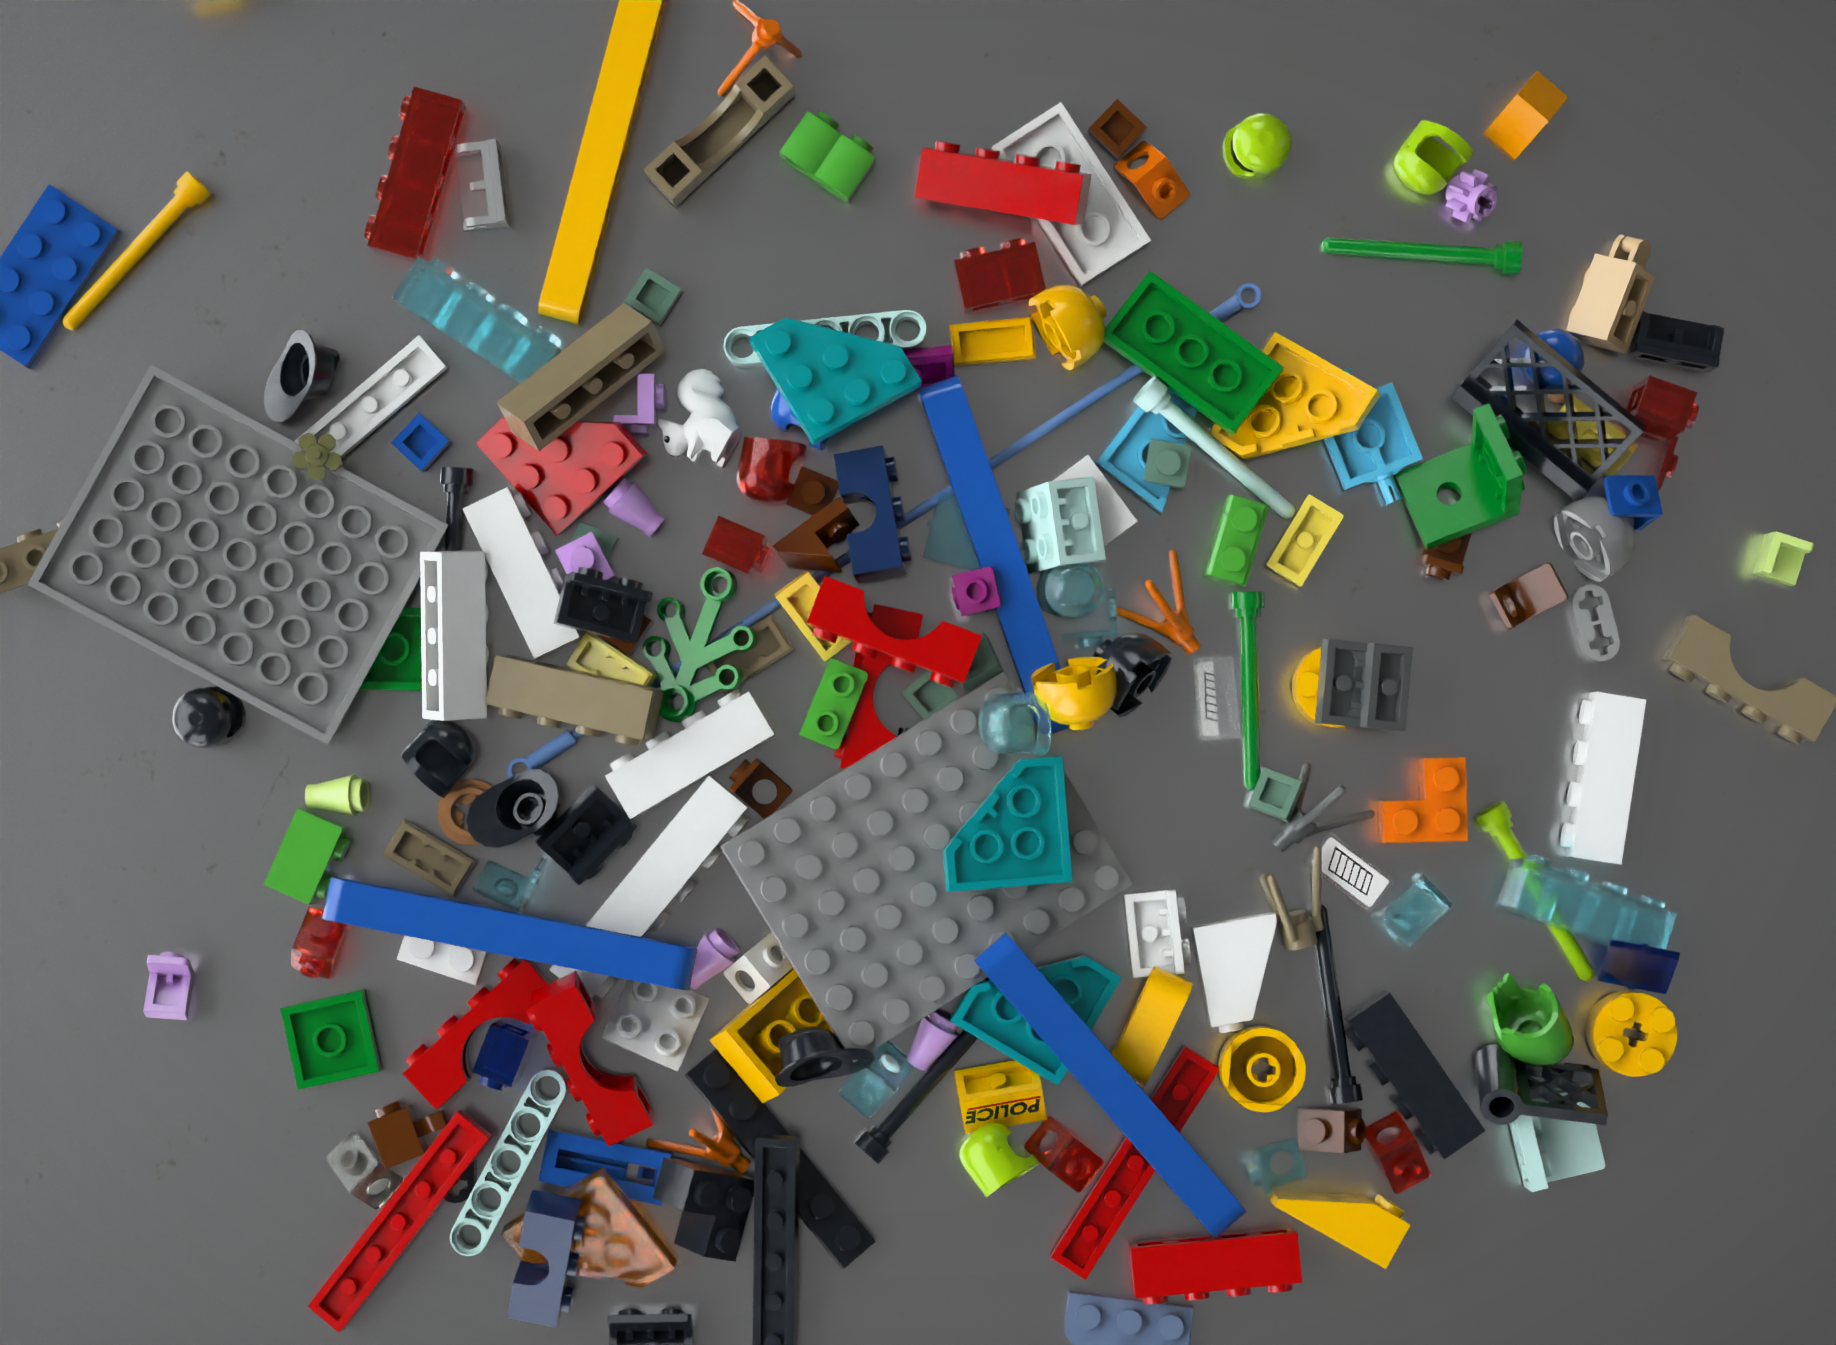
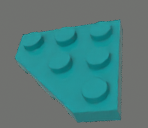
(831, 374)
(1015, 833)
(996, 1022)

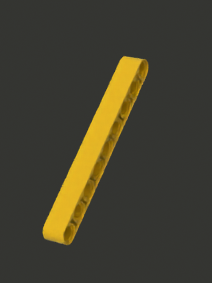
(600, 159)

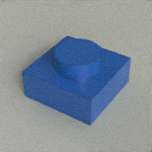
(421, 442)

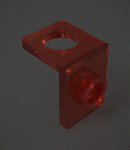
(1667, 460)
(1068, 1158)
(1401, 1158)

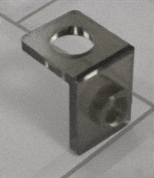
(360, 1168)

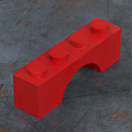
(842, 613)
(865, 730)
(443, 1067)
(614, 1102)

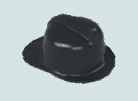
(299, 375)
(514, 809)
(817, 1055)

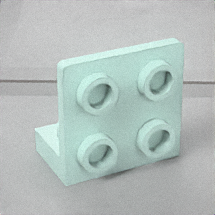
(1060, 524)
(1555, 1148)

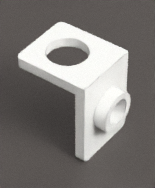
(764, 964)

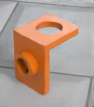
(1154, 180)

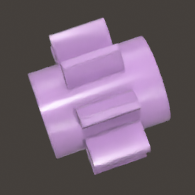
(1471, 196)

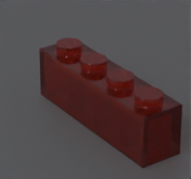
(416, 174)

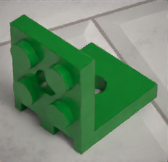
(1481, 472)

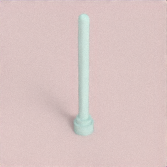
(1155, 398)

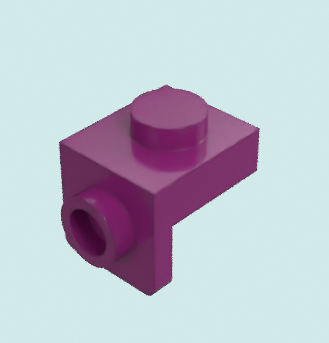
(976, 591)

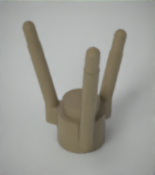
(1295, 926)

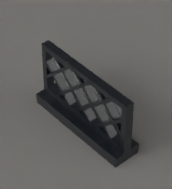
(1533, 439)

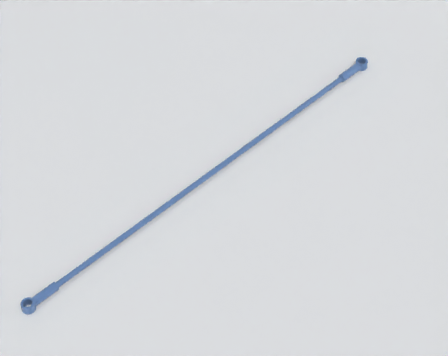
(1222, 313)

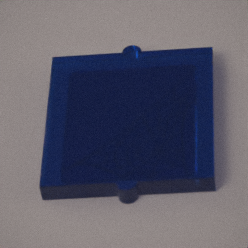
(1638, 966)

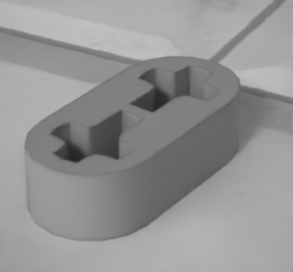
(1604, 620)

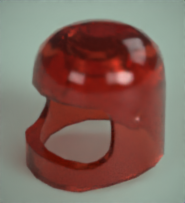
(766, 468)

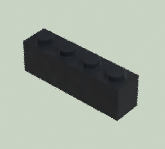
(1414, 1075)

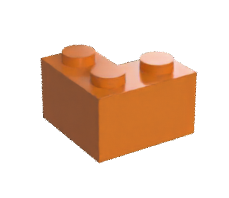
(1438, 813)

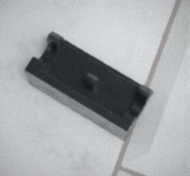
(1677, 342)

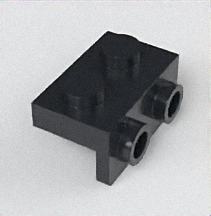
(602, 605)
(587, 834)
(666, 1328)

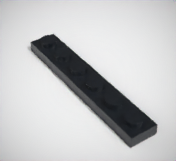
(746, 1118)
(776, 1239)

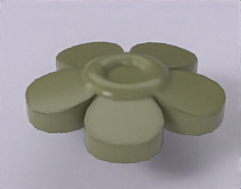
(317, 455)

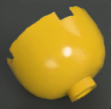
(1069, 323)
(1075, 692)

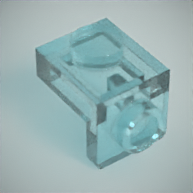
(1415, 911)

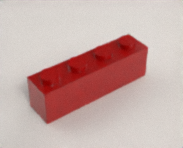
(1002, 184)
(1210, 1264)

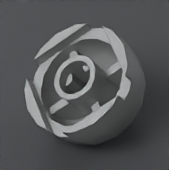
(1596, 536)

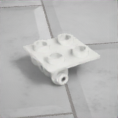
(655, 1022)

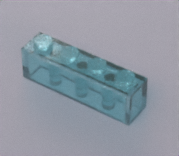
(473, 321)
(1581, 907)

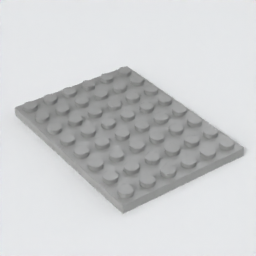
(235, 558)
(860, 878)

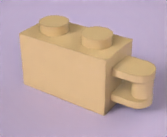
(1613, 296)

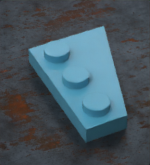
(1128, 451)

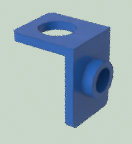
(1633, 497)

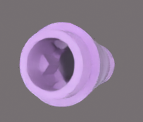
(633, 506)
(713, 955)
(932, 1038)

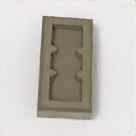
(770, 648)
(429, 858)

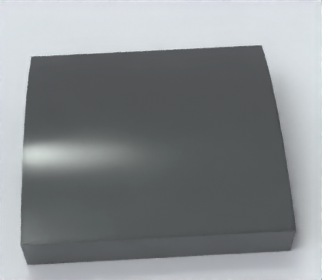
(1363, 685)

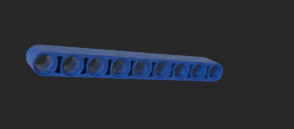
(989, 529)
(510, 933)
(1110, 1085)

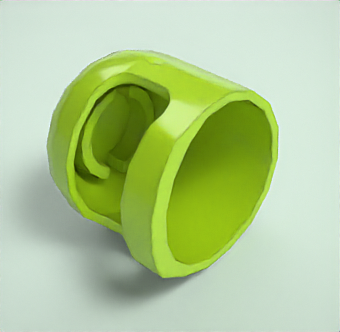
(1259, 143)
(1425, 162)
(991, 1160)

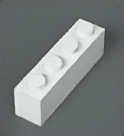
(521, 569)
(453, 635)
(690, 754)
(1604, 777)

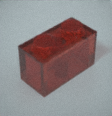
(998, 275)
(1663, 405)
(737, 548)

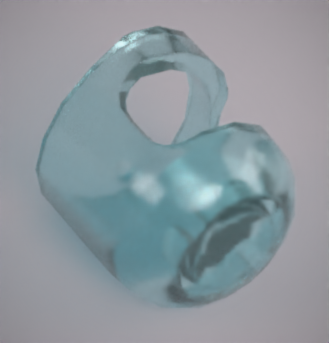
(1070, 590)
(1009, 727)

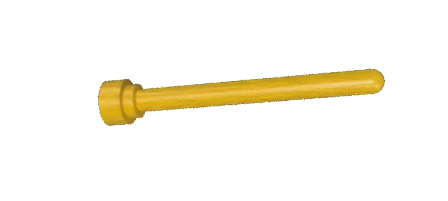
(188, 193)

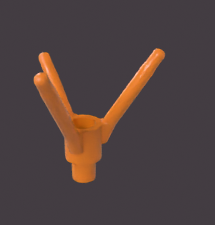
(765, 36)
(1176, 623)
(718, 1149)

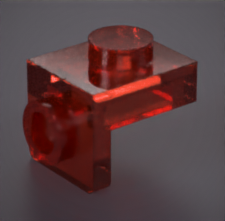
(317, 945)

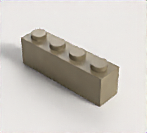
(581, 376)
(575, 698)

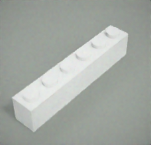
(666, 871)

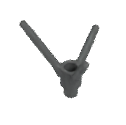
(1302, 824)

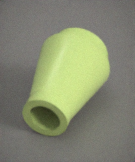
(342, 795)

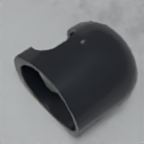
(205, 717)
(440, 755)

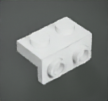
(1155, 932)

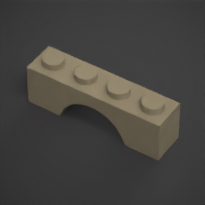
(714, 140)
(1704, 654)

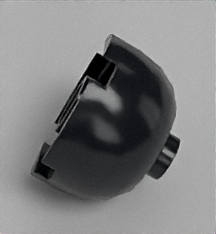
(1138, 666)

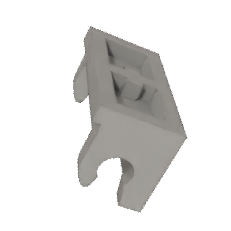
(482, 185)

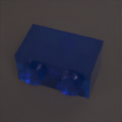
(503, 1055)

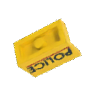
(999, 1094)

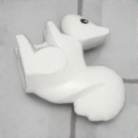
(710, 424)

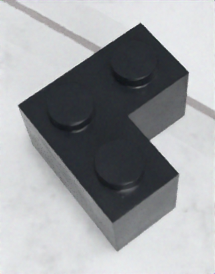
(712, 1206)

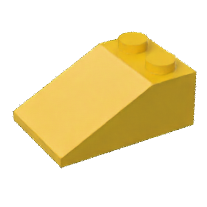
(754, 1034)
(1353, 1220)

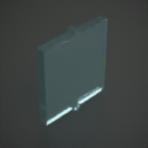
(948, 535)

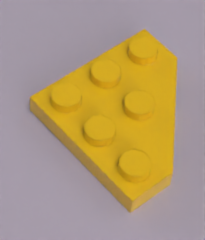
(1302, 405)

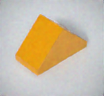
(1525, 115)

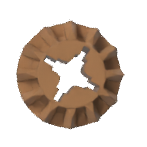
(450, 816)

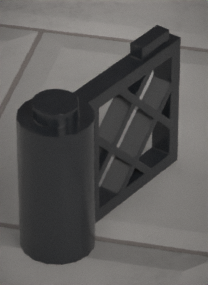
(1508, 1089)

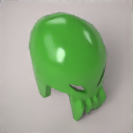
(1530, 1023)

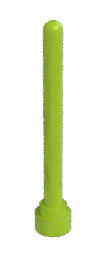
(1498, 823)

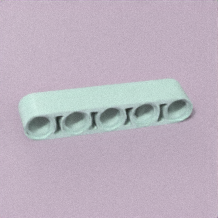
(884, 322)
(495, 1175)

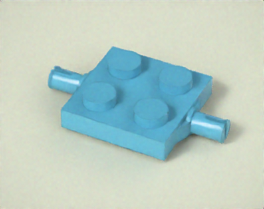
(1377, 448)

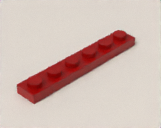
(1129, 1170)
(400, 1221)

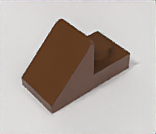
(809, 542)

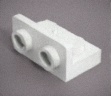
(443, 958)

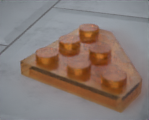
(615, 1235)

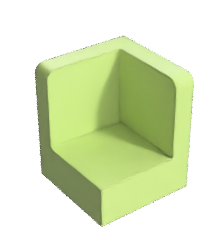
(1781, 557)

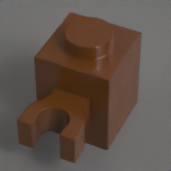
(401, 1134)

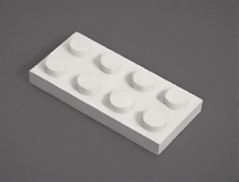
(1109, 224)

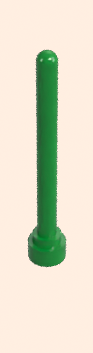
(1503, 256)
(1248, 607)

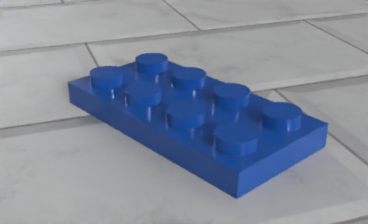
(47, 271)

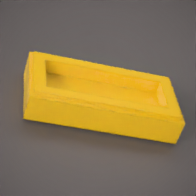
(992, 341)

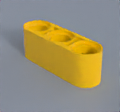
(1151, 1023)

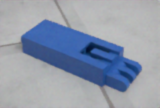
(576, 1155)

